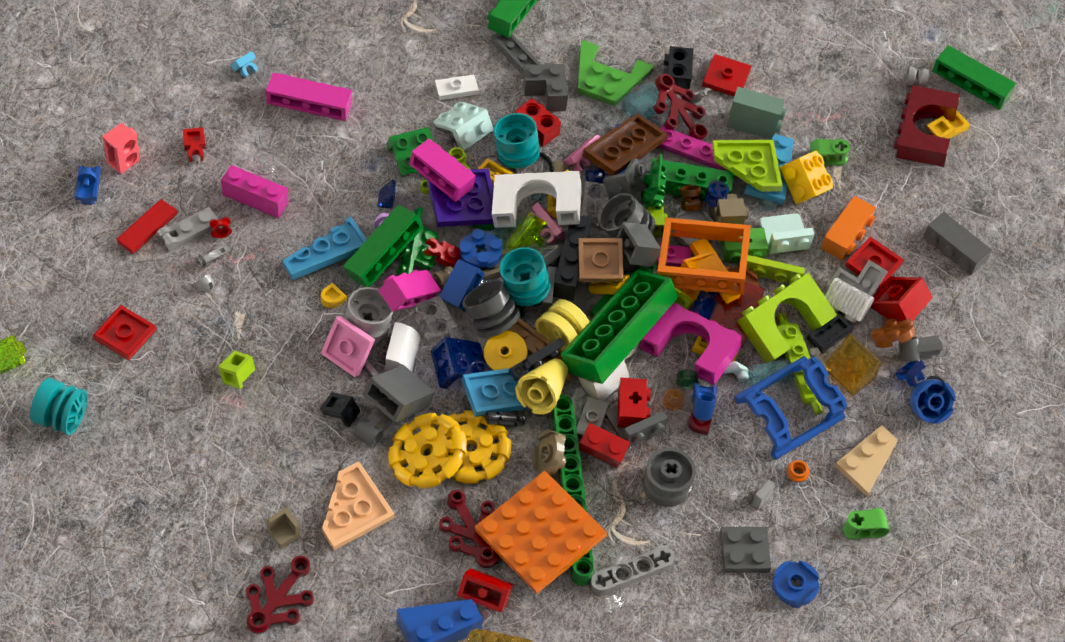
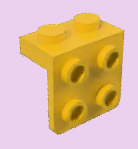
(806, 177)

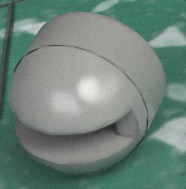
(205, 283)

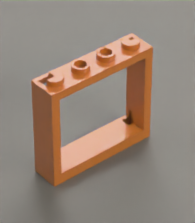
(700, 278)

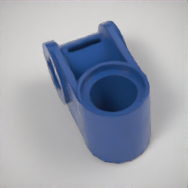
(703, 401)

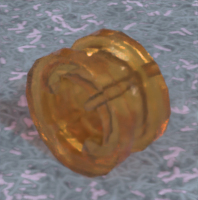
(676, 394)

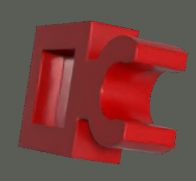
(194, 142)
(445, 252)

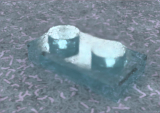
(761, 371)

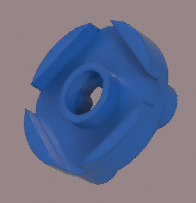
(481, 240)
(796, 571)

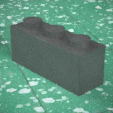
(957, 243)

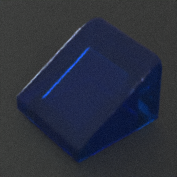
(387, 195)

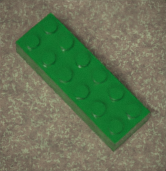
(619, 326)

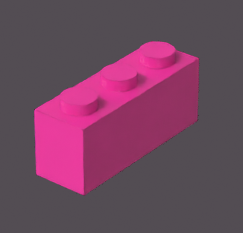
(442, 169)
(254, 191)
(408, 289)

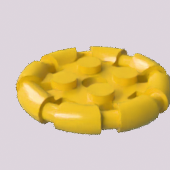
(418, 443)
(485, 448)

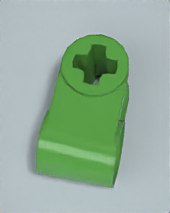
(830, 150)
(866, 524)

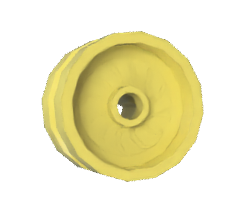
(562, 321)

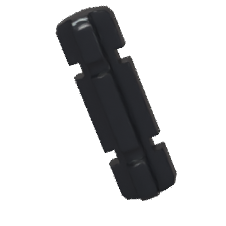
(505, 418)

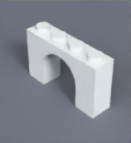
(513, 188)

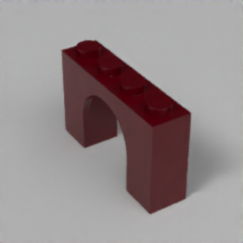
(913, 143)

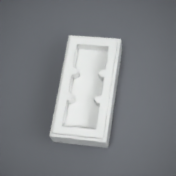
(456, 87)

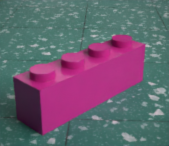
(309, 96)

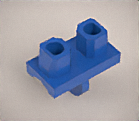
(87, 184)

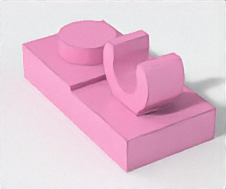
(576, 157)
(554, 229)

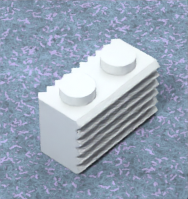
(848, 300)

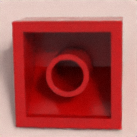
(902, 298)

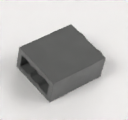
(398, 393)

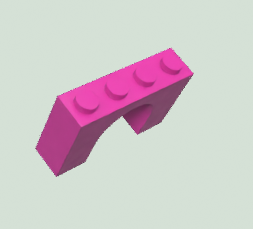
(722, 342)

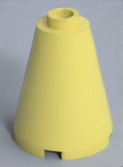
(542, 386)

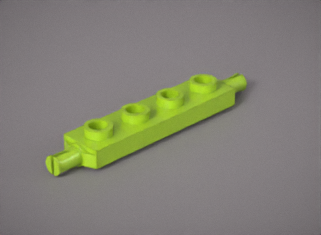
(794, 338)

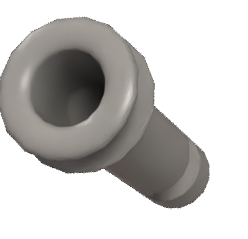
(699, 96)
(202, 260)

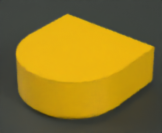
(332, 296)

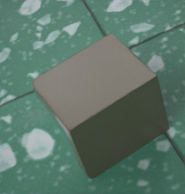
(283, 528)

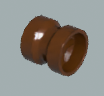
(691, 197)

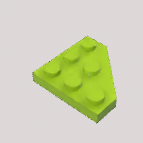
(751, 161)

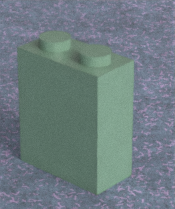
(756, 113)

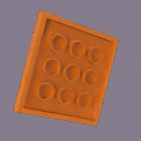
(540, 532)

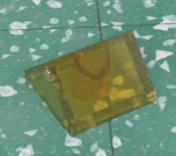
(853, 365)

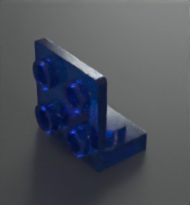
(456, 358)

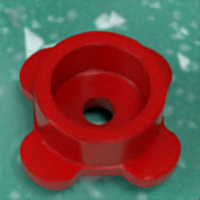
(220, 232)

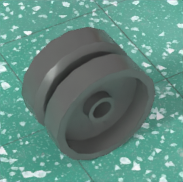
(669, 477)

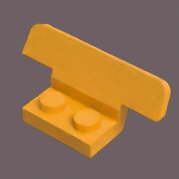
(706, 259)

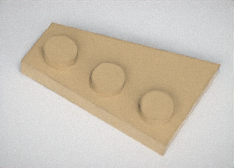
(867, 459)

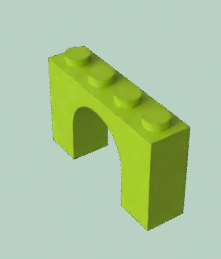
(760, 322)

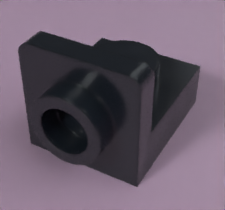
(341, 407)

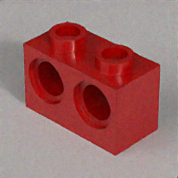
(547, 124)

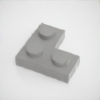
(867, 281)

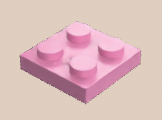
(347, 346)

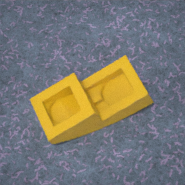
(947, 129)

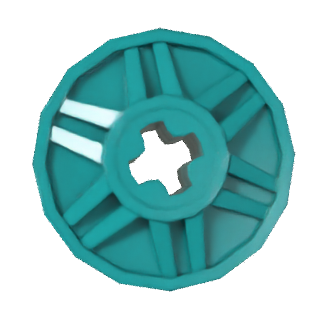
(516, 140)
(525, 276)
(58, 406)

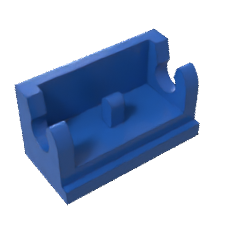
(460, 282)

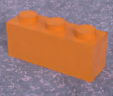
(849, 228)

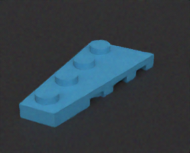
(784, 152)
(325, 251)

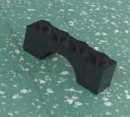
(568, 269)

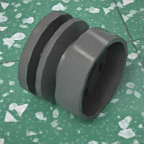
(624, 209)
(491, 308)

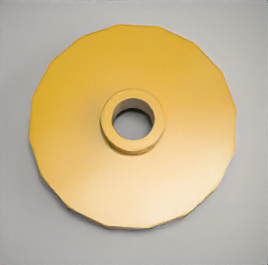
(507, 340)

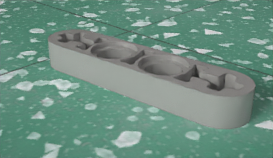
(634, 574)

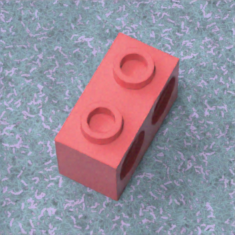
(121, 148)

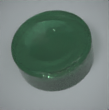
(687, 378)

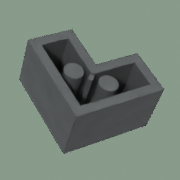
(547, 81)
(637, 246)

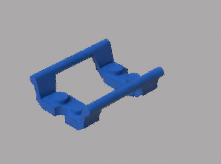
(776, 423)

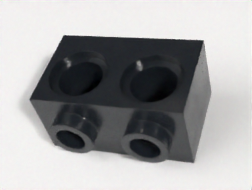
(679, 65)

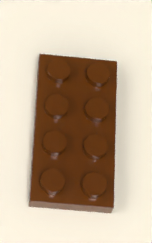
(625, 142)

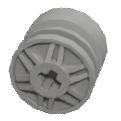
(369, 313)

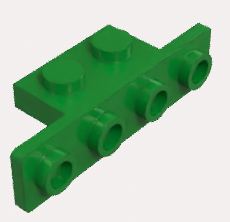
(414, 252)

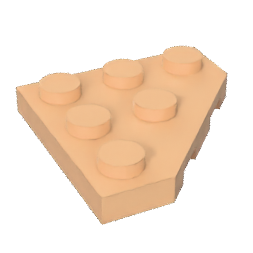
(354, 507)

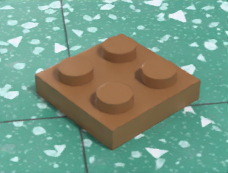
(600, 260)

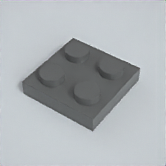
(745, 549)

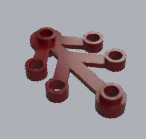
(667, 87)
(468, 532)
(277, 598)

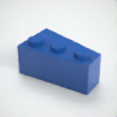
(439, 621)

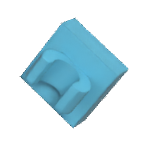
(243, 62)

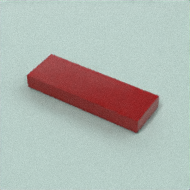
(146, 226)

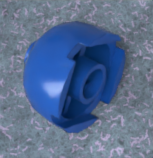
(932, 401)

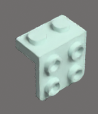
(466, 122)
(786, 233)

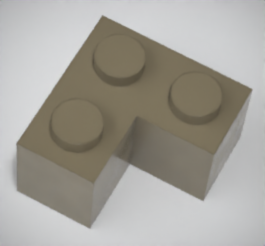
(729, 210)

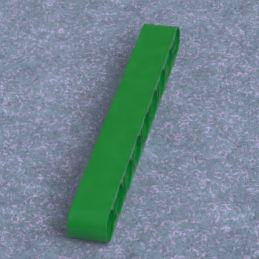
(572, 477)

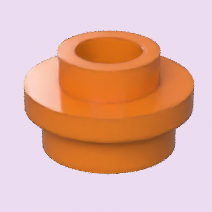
(800, 466)

